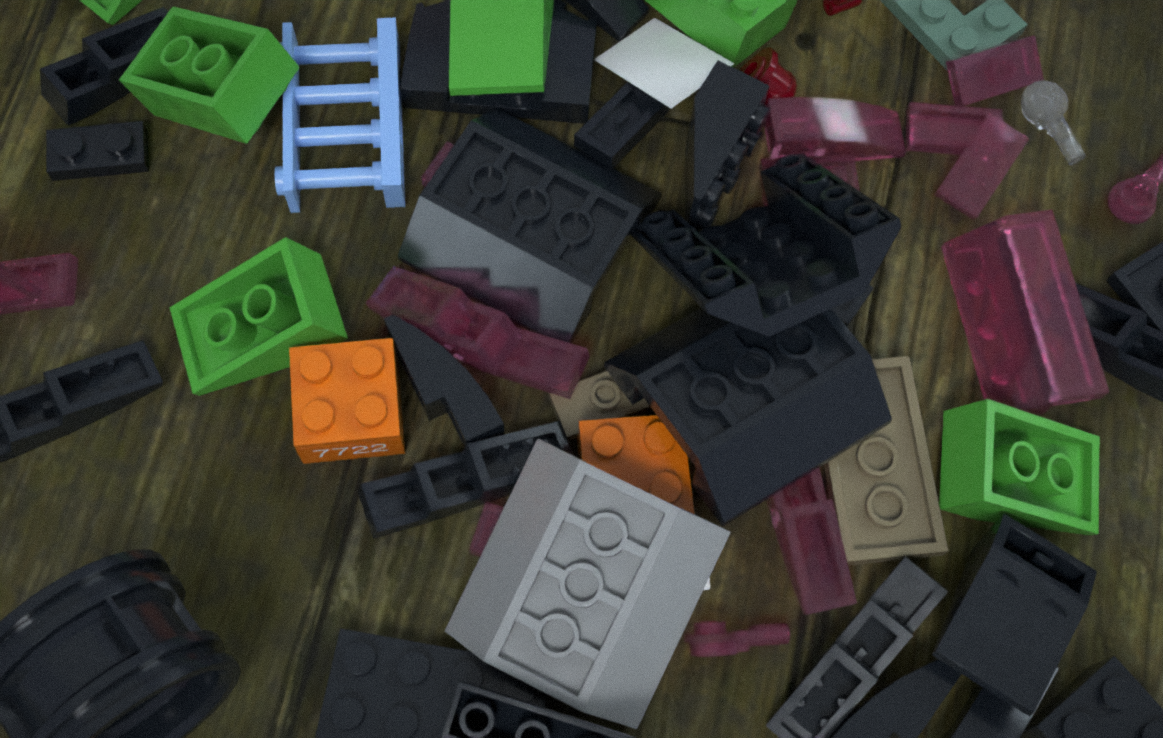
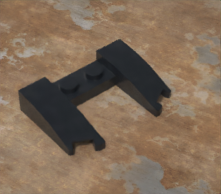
(567, 74)

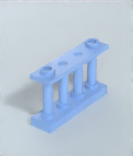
(382, 132)

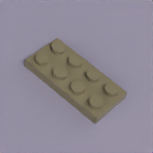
(887, 483)

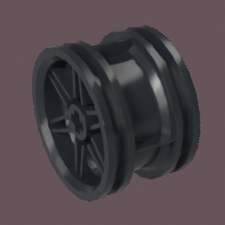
(110, 656)

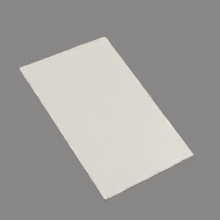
(661, 62)

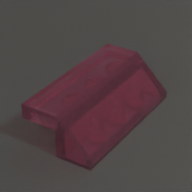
(1024, 314)

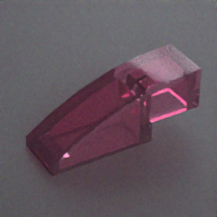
(832, 128)
(445, 314)
(812, 545)

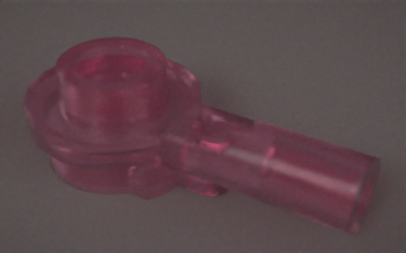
(1136, 197)
(713, 640)

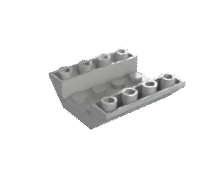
(586, 586)

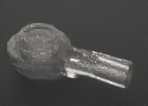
(1044, 106)

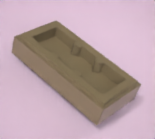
(593, 400)

